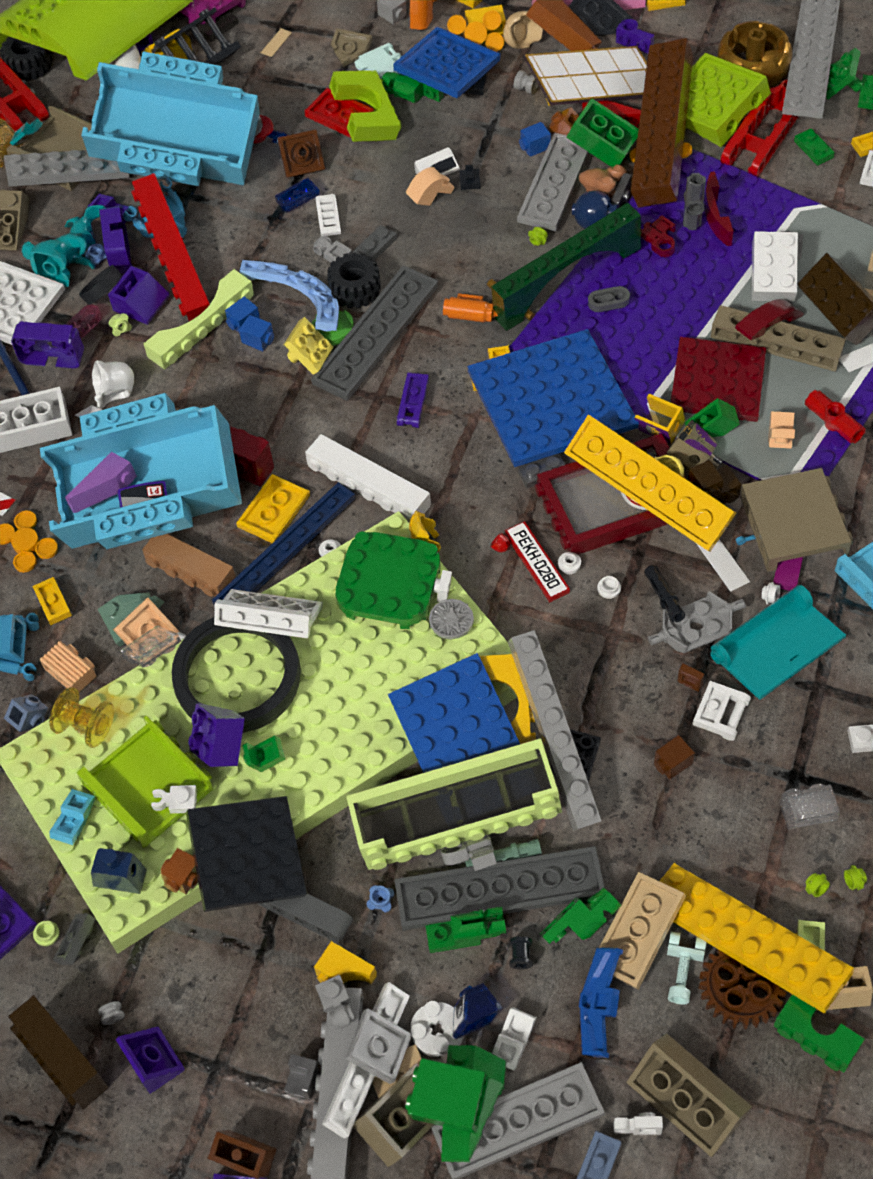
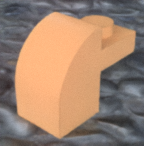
(427, 185)
(781, 429)

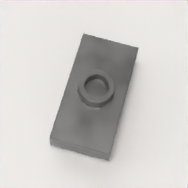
(622, 192)

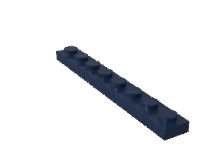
(291, 541)

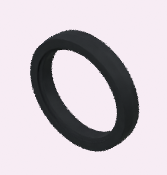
(258, 716)

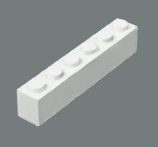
(366, 478)

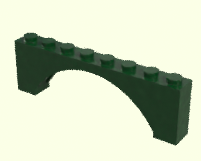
(515, 293)

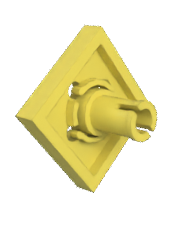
(308, 346)

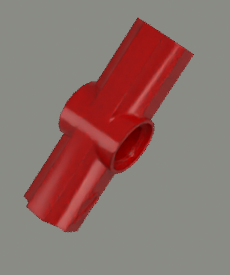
(835, 416)

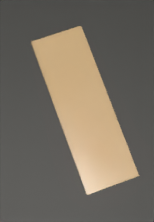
(276, 42)

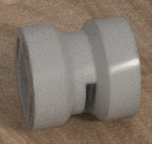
(525, 82)

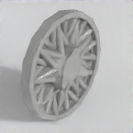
(451, 619)

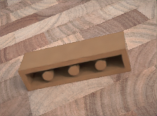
(188, 564)

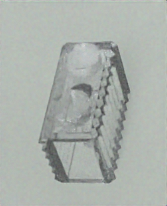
(809, 806)

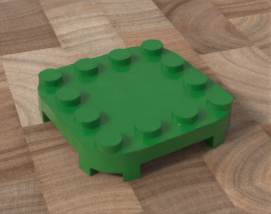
(388, 578)

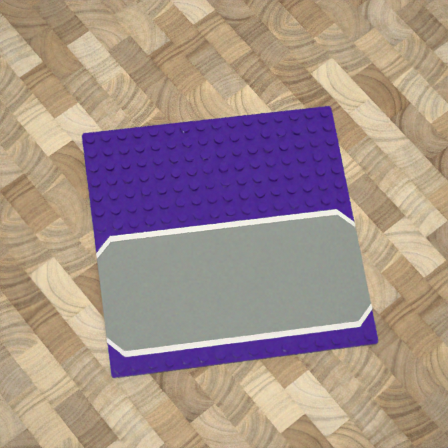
(681, 298)

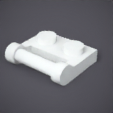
(713, 708)

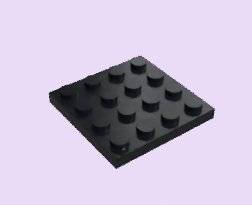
(245, 853)

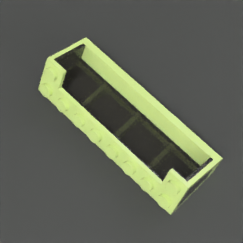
(454, 804)

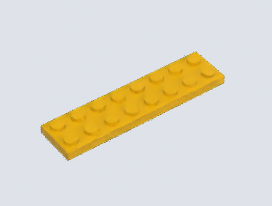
(650, 483)
(758, 941)

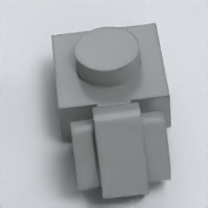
(330, 250)
(333, 997)

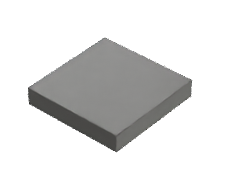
(378, 1046)

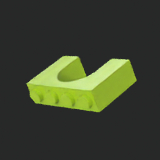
(368, 88)

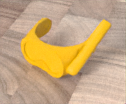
(417, 527)

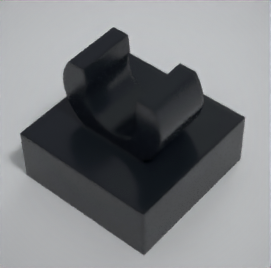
(469, 178)

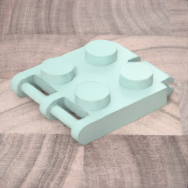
(378, 60)

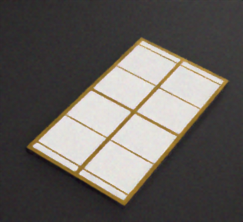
(589, 74)

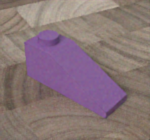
(101, 482)

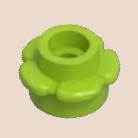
(537, 236)
(855, 878)
(817, 884)

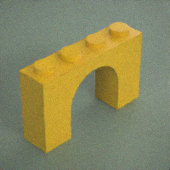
(503, 669)

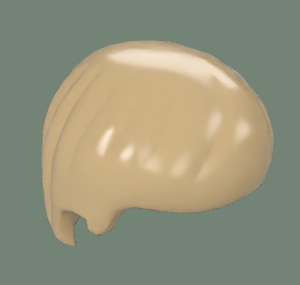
(521, 31)

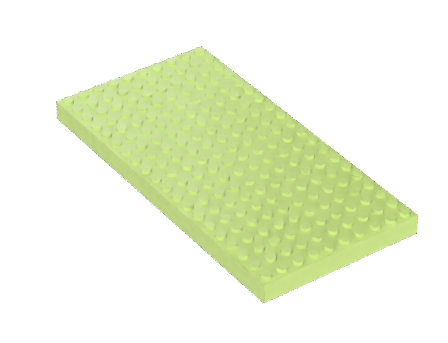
(334, 734)

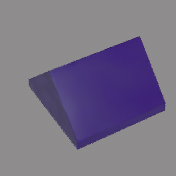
(151, 1057)

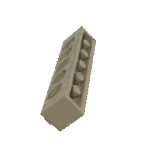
(782, 340)

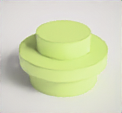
(46, 933)

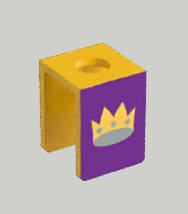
(667, 409)

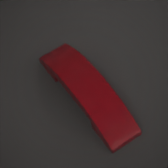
(720, 225)
(766, 315)

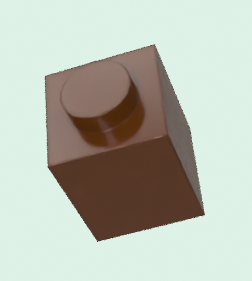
(673, 757)

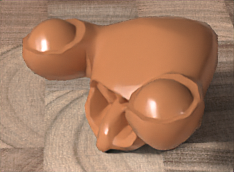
(602, 179)

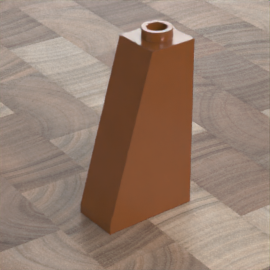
(563, 25)

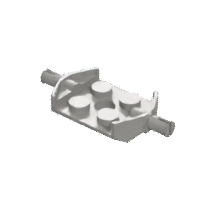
(710, 612)

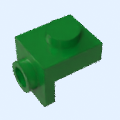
(264, 754)

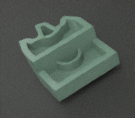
(120, 607)

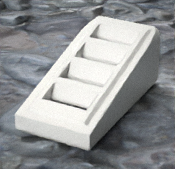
(328, 203)

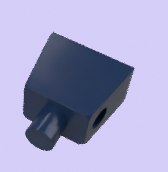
(113, 871)

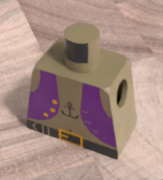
(694, 446)

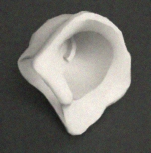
(111, 381)

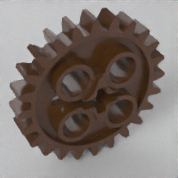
(751, 1007)

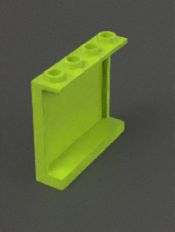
(137, 768)

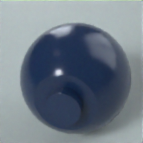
(592, 207)

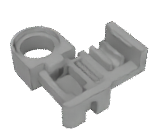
(478, 851)

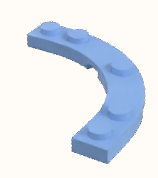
(313, 288)

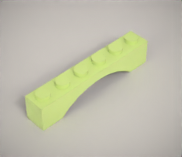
(170, 344)

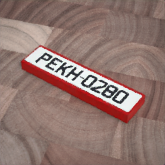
(537, 562)

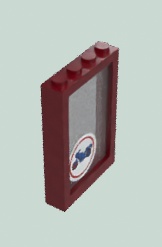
(591, 510)

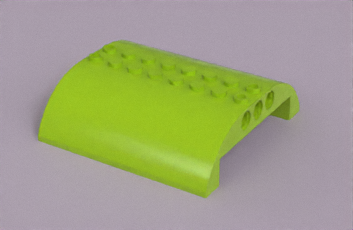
(86, 28)

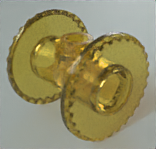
(86, 721)

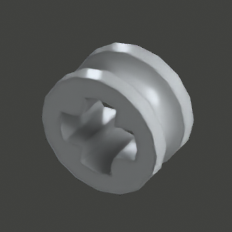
(111, 1013)

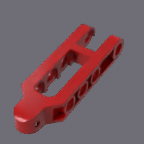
(19, 100)
(746, 140)

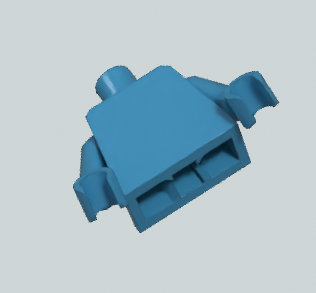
(174, 204)
(13, 643)

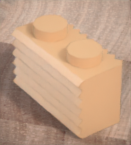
(68, 667)

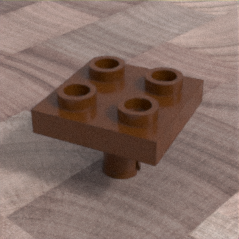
(301, 153)

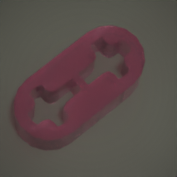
(84, 320)

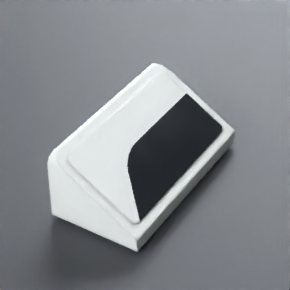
(442, 161)

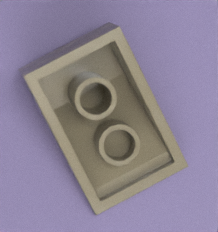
(388, 1125)

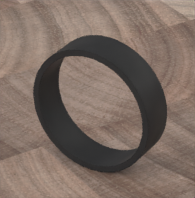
(100, 285)

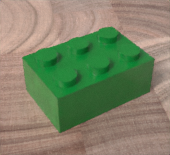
(603, 133)

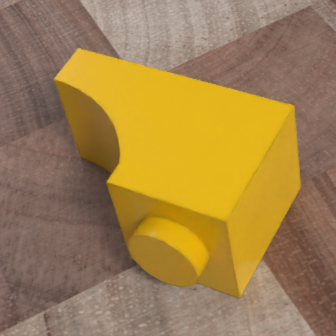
(341, 962)

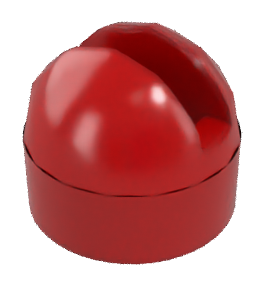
(500, 543)

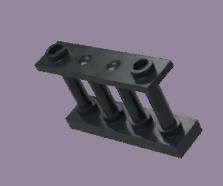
(212, 57)

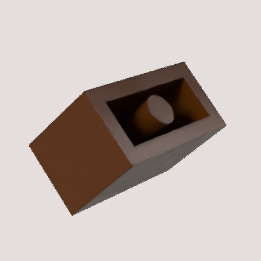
(242, 1153)

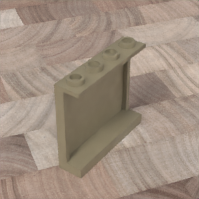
(59, 134)
(794, 517)

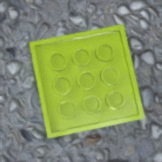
(721, 97)

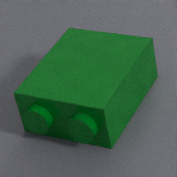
(447, 1095)

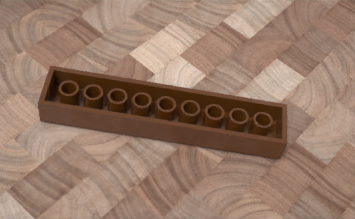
(662, 123)

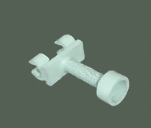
(679, 993)

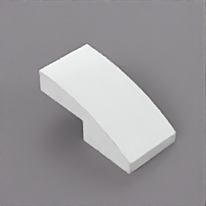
(514, 1037)

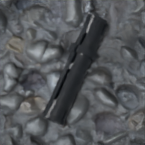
(668, 599)

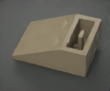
(13, 218)

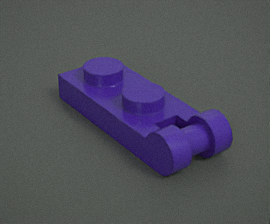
(413, 399)

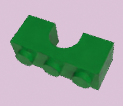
(836, 1049)

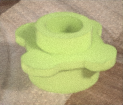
(119, 319)

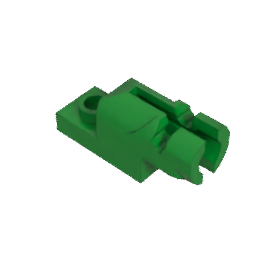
(409, 88)
(581, 918)
(465, 930)

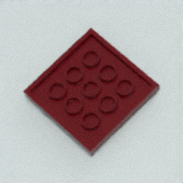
(719, 371)

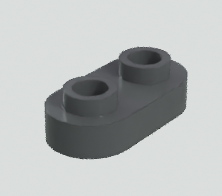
(608, 299)

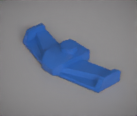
(598, 1002)

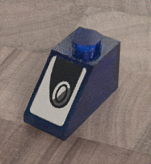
(474, 1010)

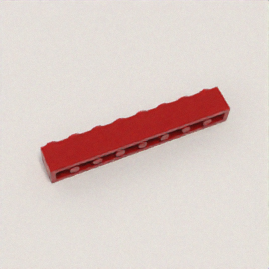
(171, 246)

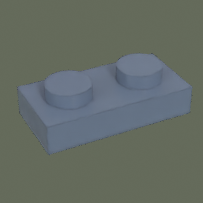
(599, 1157)

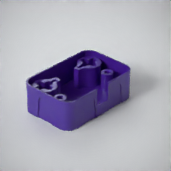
(115, 238)
(32, 348)

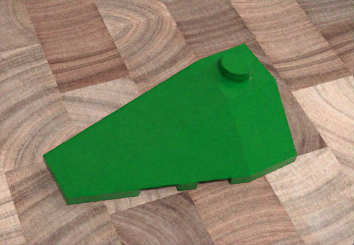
(459, 1144)

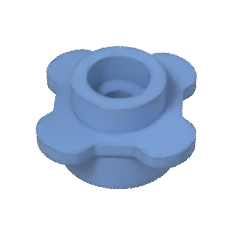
(96, 253)
(380, 891)

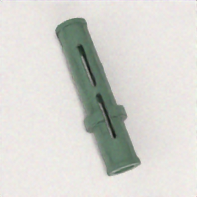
(515, 851)

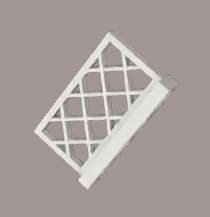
(267, 613)

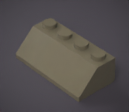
(688, 1094)

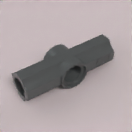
(694, 201)

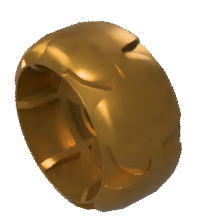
(761, 43)

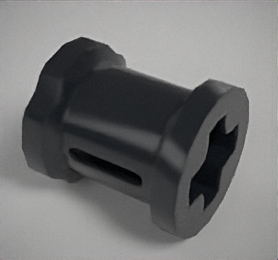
(520, 953)

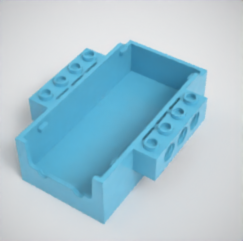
(173, 121)
(182, 447)

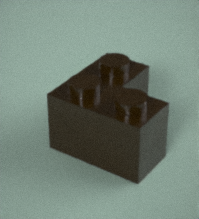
(718, 483)

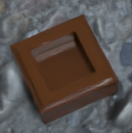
(690, 677)

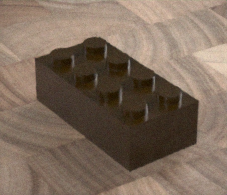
(839, 298)
(56, 1053)

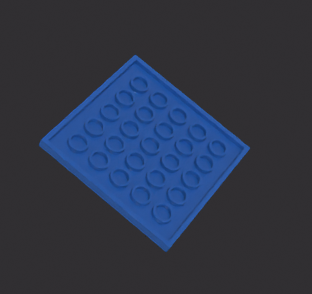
(547, 392)

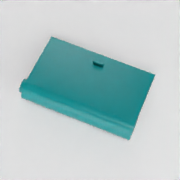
(777, 642)

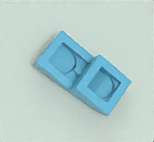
(72, 817)

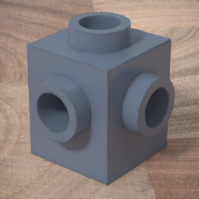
(25, 712)

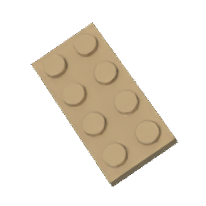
(642, 927)

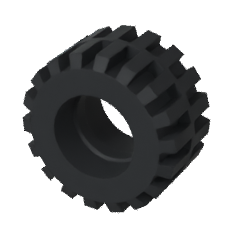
(25, 58)
(356, 268)

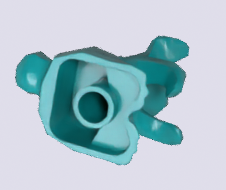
(54, 256)

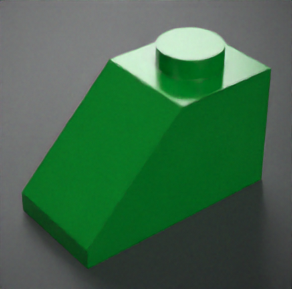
(716, 418)

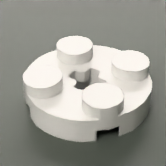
(433, 1014)

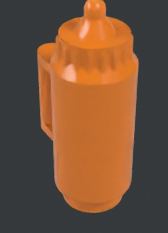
(469, 308)

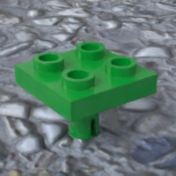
(844, 73)

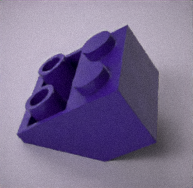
(138, 295)
(216, 735)

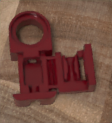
(658, 231)

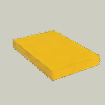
(273, 509)

